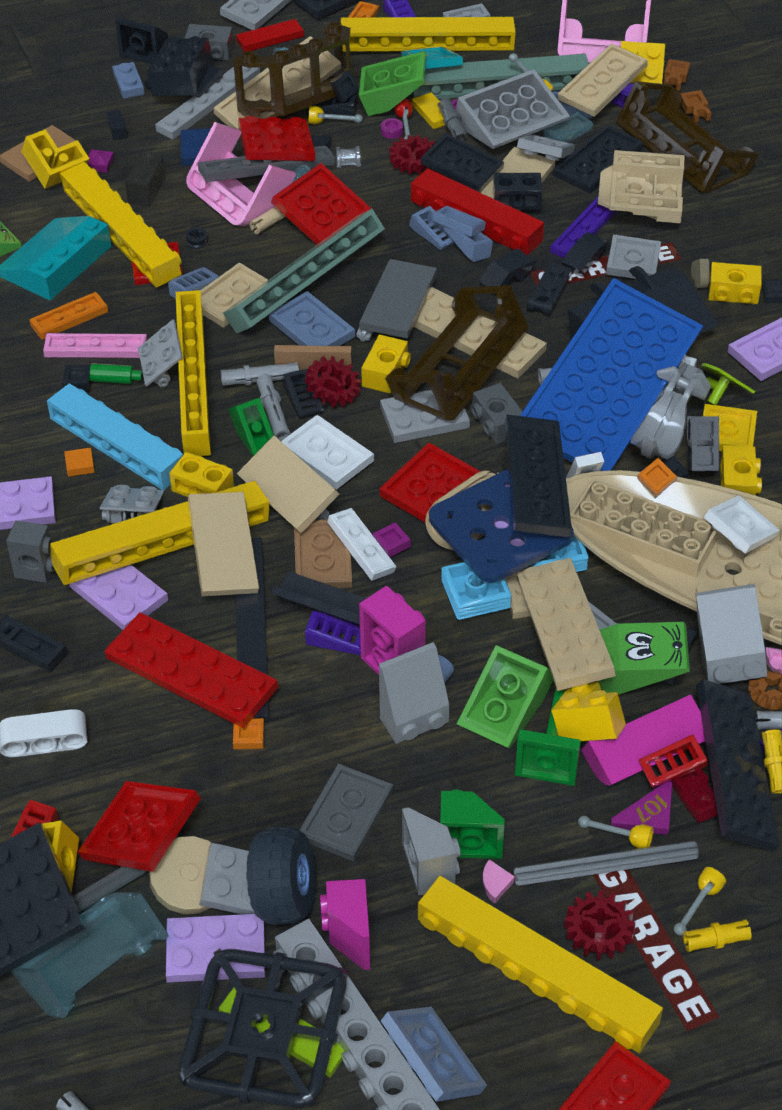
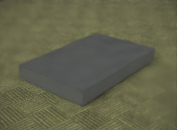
(346, 811)

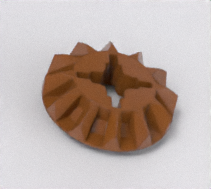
(769, 699)

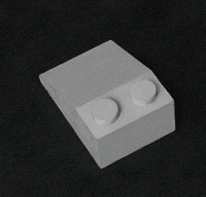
(731, 634)
(413, 693)

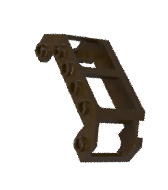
(318, 91)

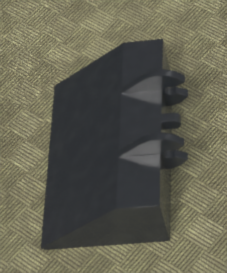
(665, 286)

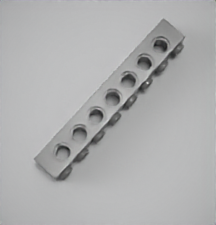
(307, 944)

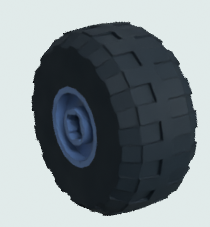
(281, 875)

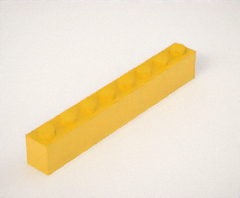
(430, 32)
(125, 227)
(192, 374)
(140, 538)
(540, 964)

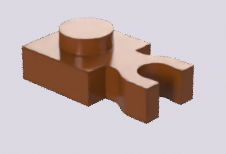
(676, 73)
(696, 103)

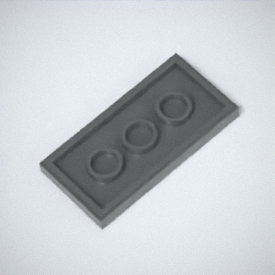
(398, 298)

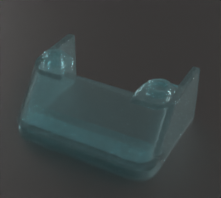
(114, 928)

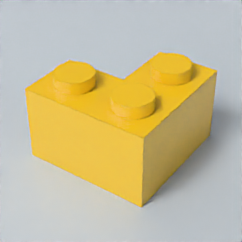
(49, 160)
(588, 713)

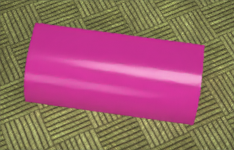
(618, 758)

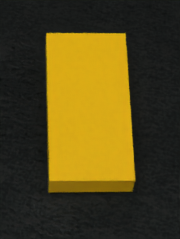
(428, 109)

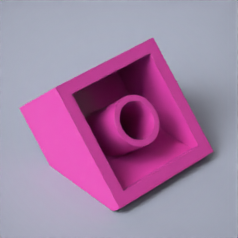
(346, 919)

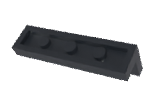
(320, 597)

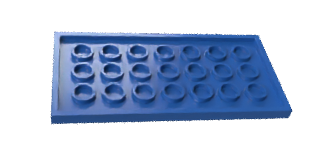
(610, 372)

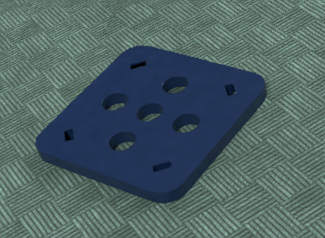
(494, 555)

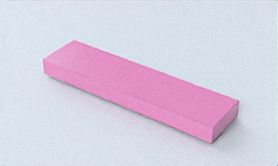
(93, 345)

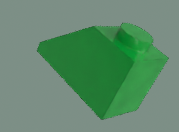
(251, 424)

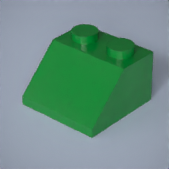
(472, 824)

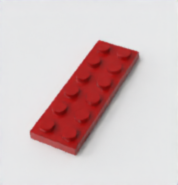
(191, 669)

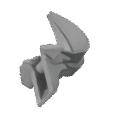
(666, 421)

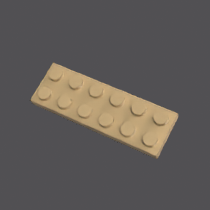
(295, 78)
(438, 313)
(565, 624)

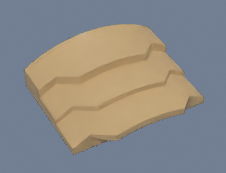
(644, 185)

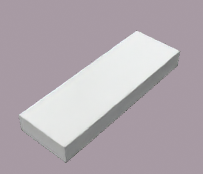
(361, 544)

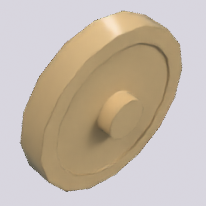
(180, 875)

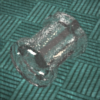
(348, 156)

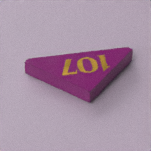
(649, 810)

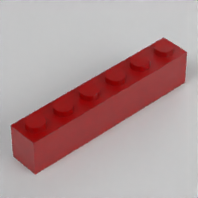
(503, 222)

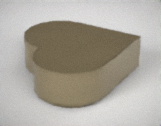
(700, 273)

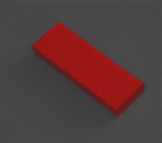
(269, 35)

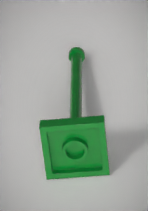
(548, 755)

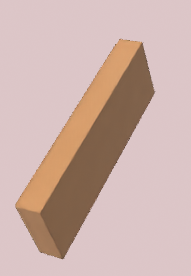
(307, 354)

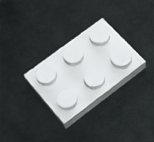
(328, 451)

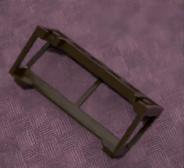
(697, 170)
(456, 391)

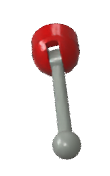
(404, 113)

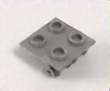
(160, 354)
(128, 499)

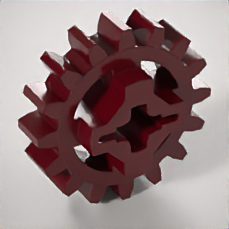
(408, 153)
(332, 382)
(599, 925)

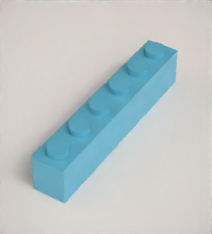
(114, 435)

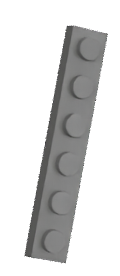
(197, 108)

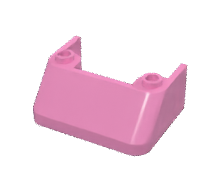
(571, 39)
(230, 196)

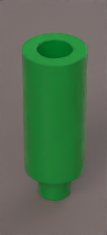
(114, 373)

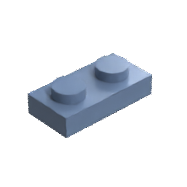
(128, 80)

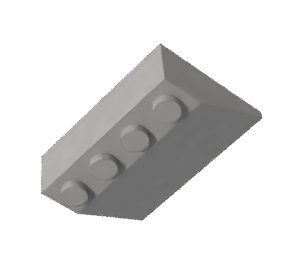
(510, 110)

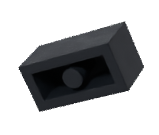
(116, 125)

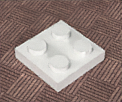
(741, 524)

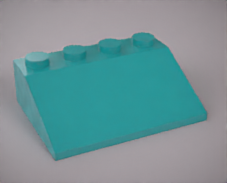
(57, 255)

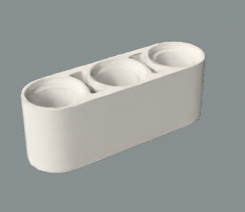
(43, 733)

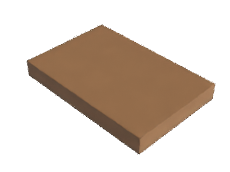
(17, 162)
(322, 555)

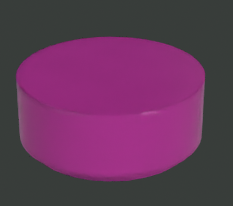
(391, 128)

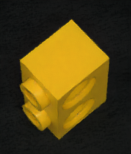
(199, 476)

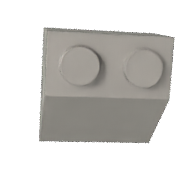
(428, 850)

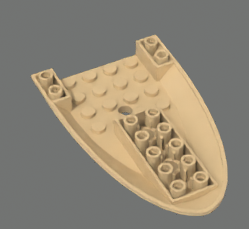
(670, 542)

